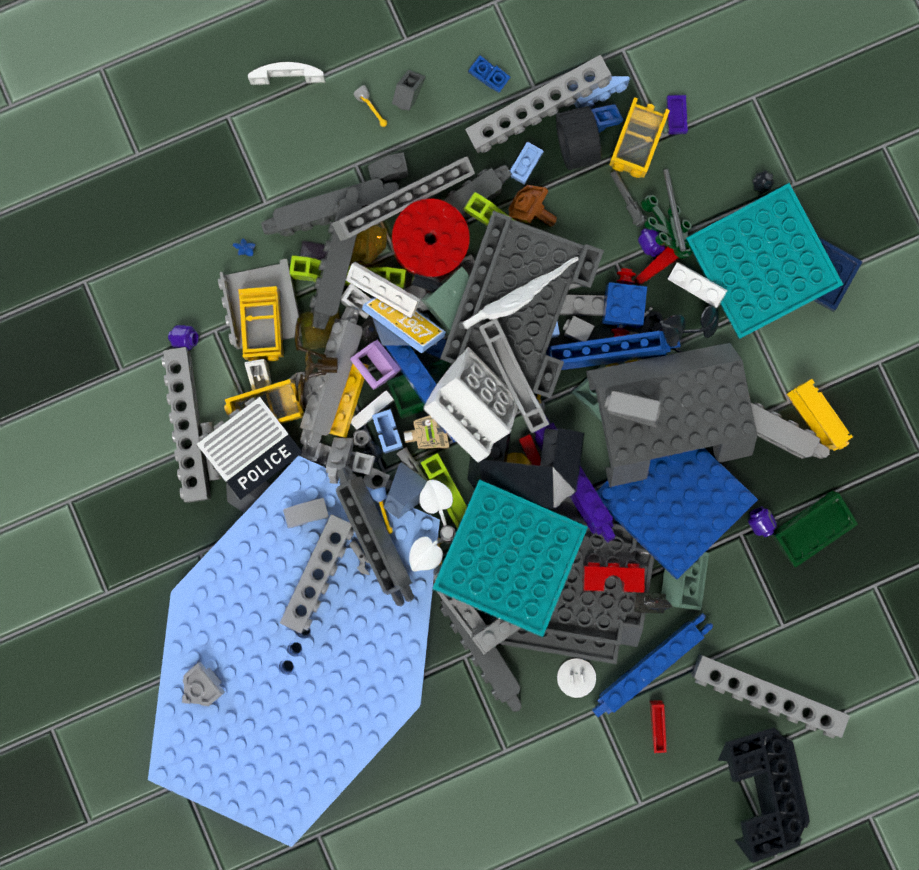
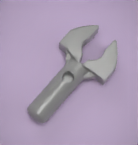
(361, 556)

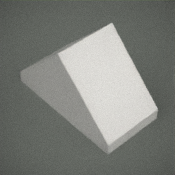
(355, 299)
(258, 373)

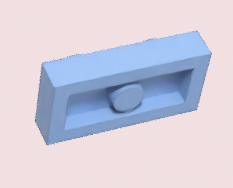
(526, 162)

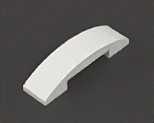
(263, 74)

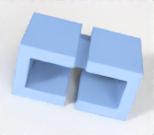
(385, 424)

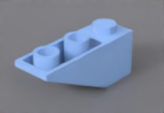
(618, 84)

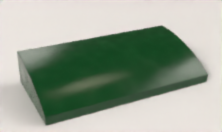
(404, 395)
(814, 528)

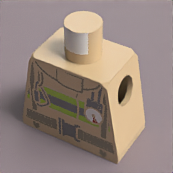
(427, 434)

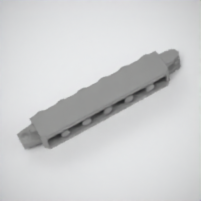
(329, 388)
(787, 434)

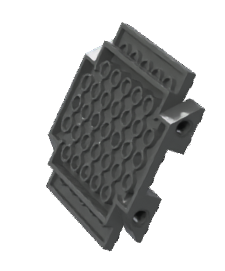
(592, 622)

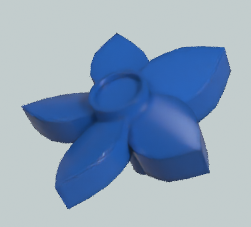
(245, 248)

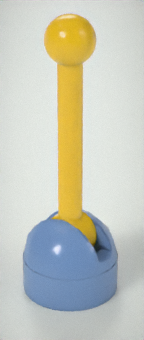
(379, 495)

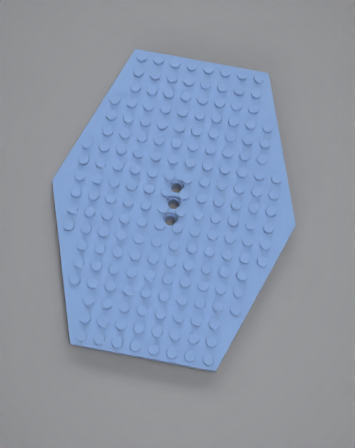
(278, 737)

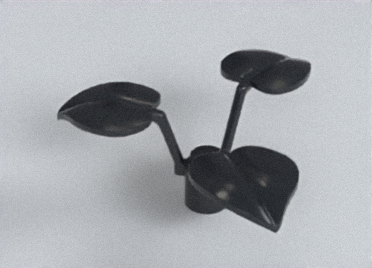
(674, 326)

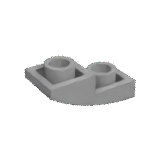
(305, 513)

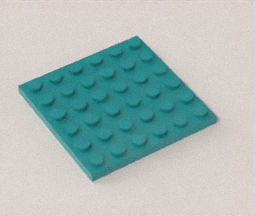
(764, 260)
(510, 558)

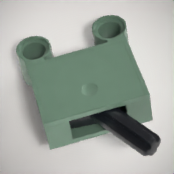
(444, 295)

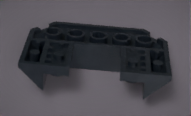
(543, 484)
(779, 791)

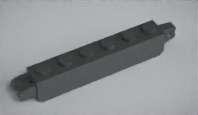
(486, 184)
(319, 209)
(335, 264)
(373, 537)
(492, 664)

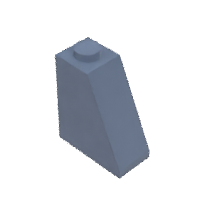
(404, 491)

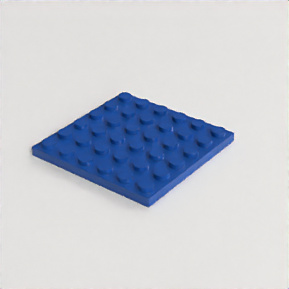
(679, 507)

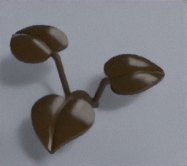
(324, 365)

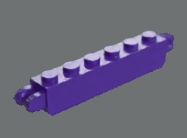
(586, 499)

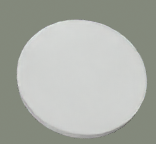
(576, 677)

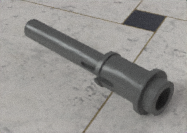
(632, 206)

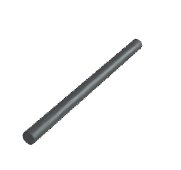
(674, 210)

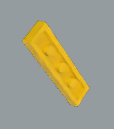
(348, 403)

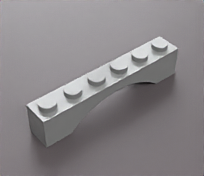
(513, 375)

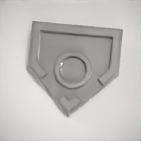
(201, 686)

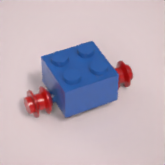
(624, 303)

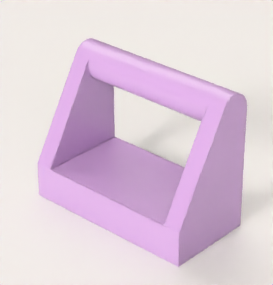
(380, 359)

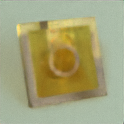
(369, 245)
(314, 337)

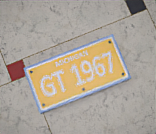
(416, 331)

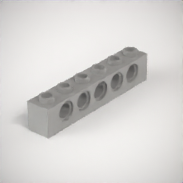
(291, 617)

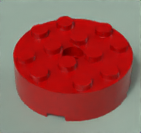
(432, 218)

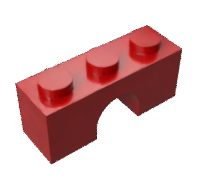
(631, 577)

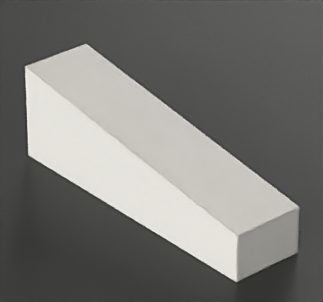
(374, 407)

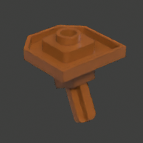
(529, 206)

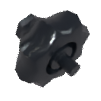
(763, 181)
(373, 450)

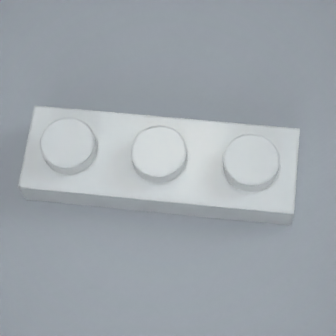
(697, 284)

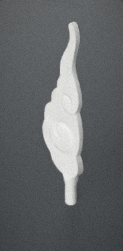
(517, 298)

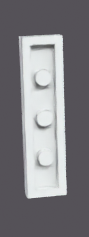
(382, 289)

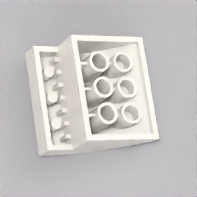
(472, 405)

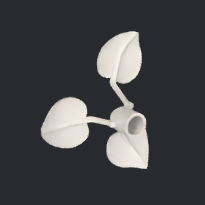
(424, 553)

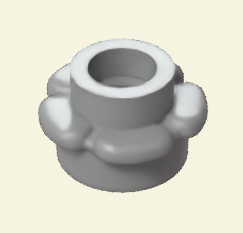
(361, 433)

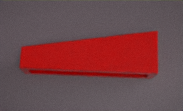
(662, 261)
(530, 450)
(658, 726)

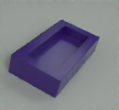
(677, 115)

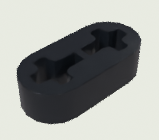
(646, 325)

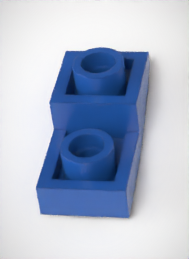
(488, 74)

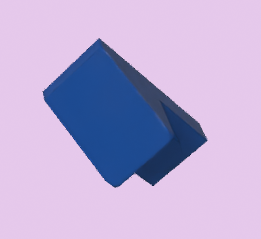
(607, 117)

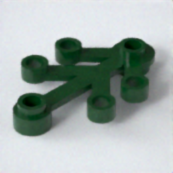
(650, 204)

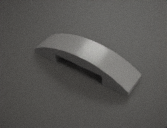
(358, 462)
(466, 615)

